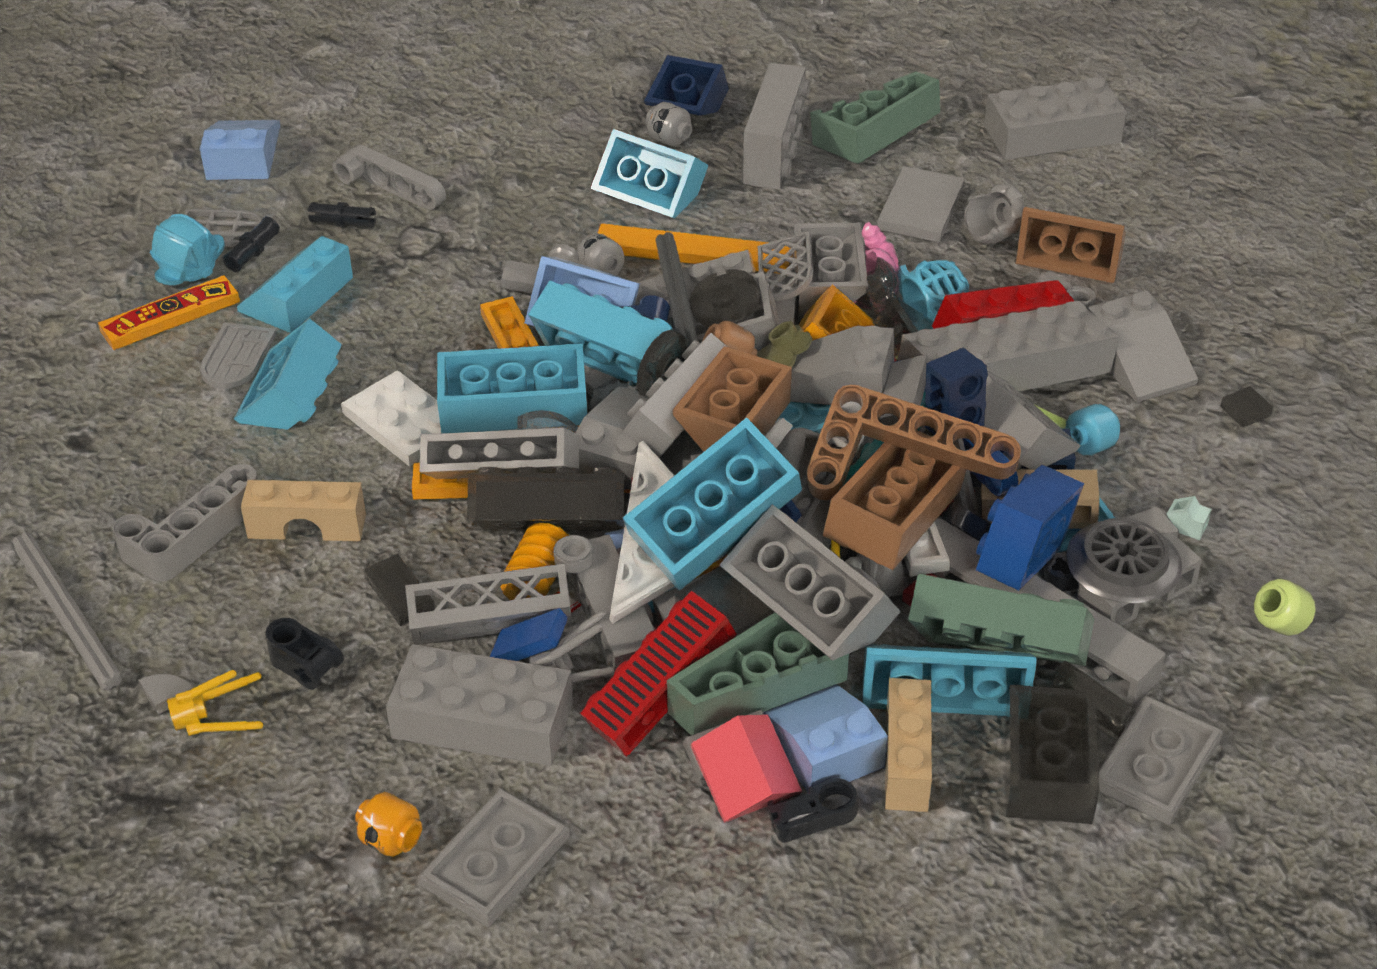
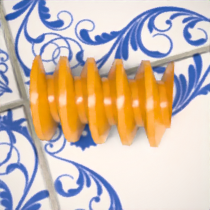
(534, 551)

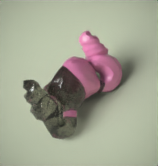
(881, 271)

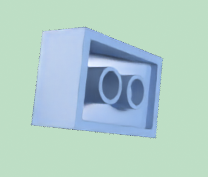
(239, 149)
(587, 279)
(829, 736)

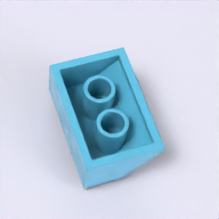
(648, 174)
(300, 285)
(290, 379)

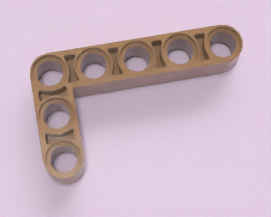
(903, 435)

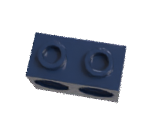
(957, 386)

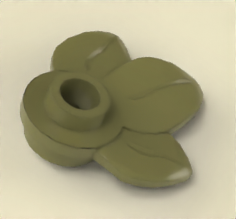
(786, 343)

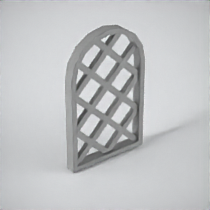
(786, 290)

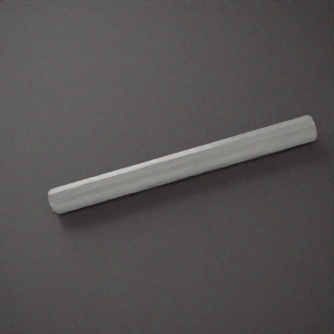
(67, 611)

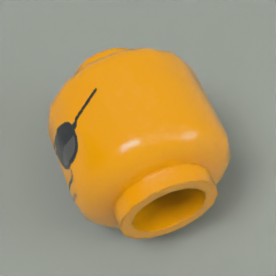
(388, 824)

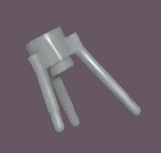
(559, 657)

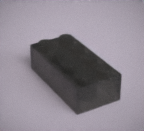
(558, 498)

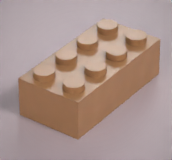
(891, 503)

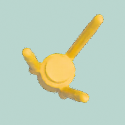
(189, 706)

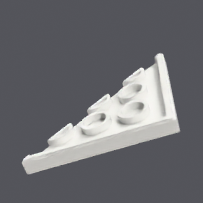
(637, 575)

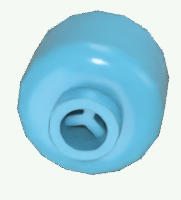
(1094, 428)

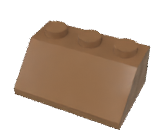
(1070, 244)
(729, 391)

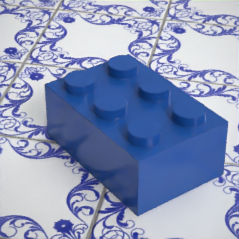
(1028, 526)

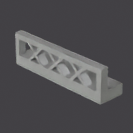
(481, 617)

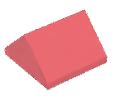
(745, 766)

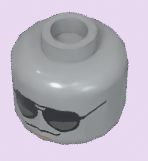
(668, 124)
(601, 253)

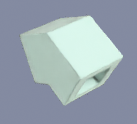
(1189, 516)

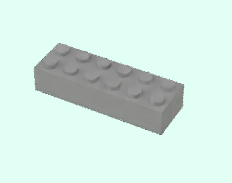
(1027, 346)

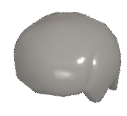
(798, 448)

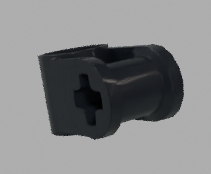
(301, 651)

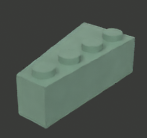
(876, 117)
(1000, 620)
(751, 674)

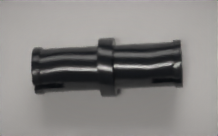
(342, 215)
(251, 244)

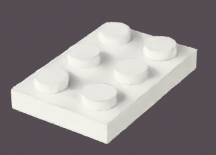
(395, 415)

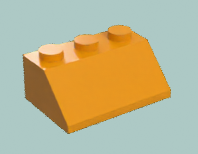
(833, 314)

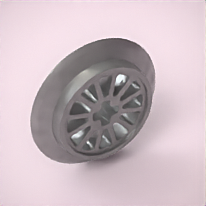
(1099, 564)

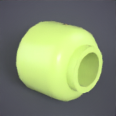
(1284, 607)

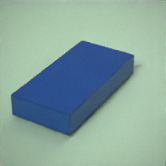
(530, 636)

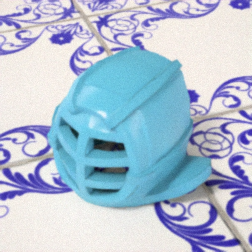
(184, 250)
(928, 284)

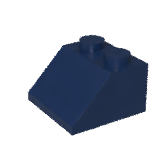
(690, 85)

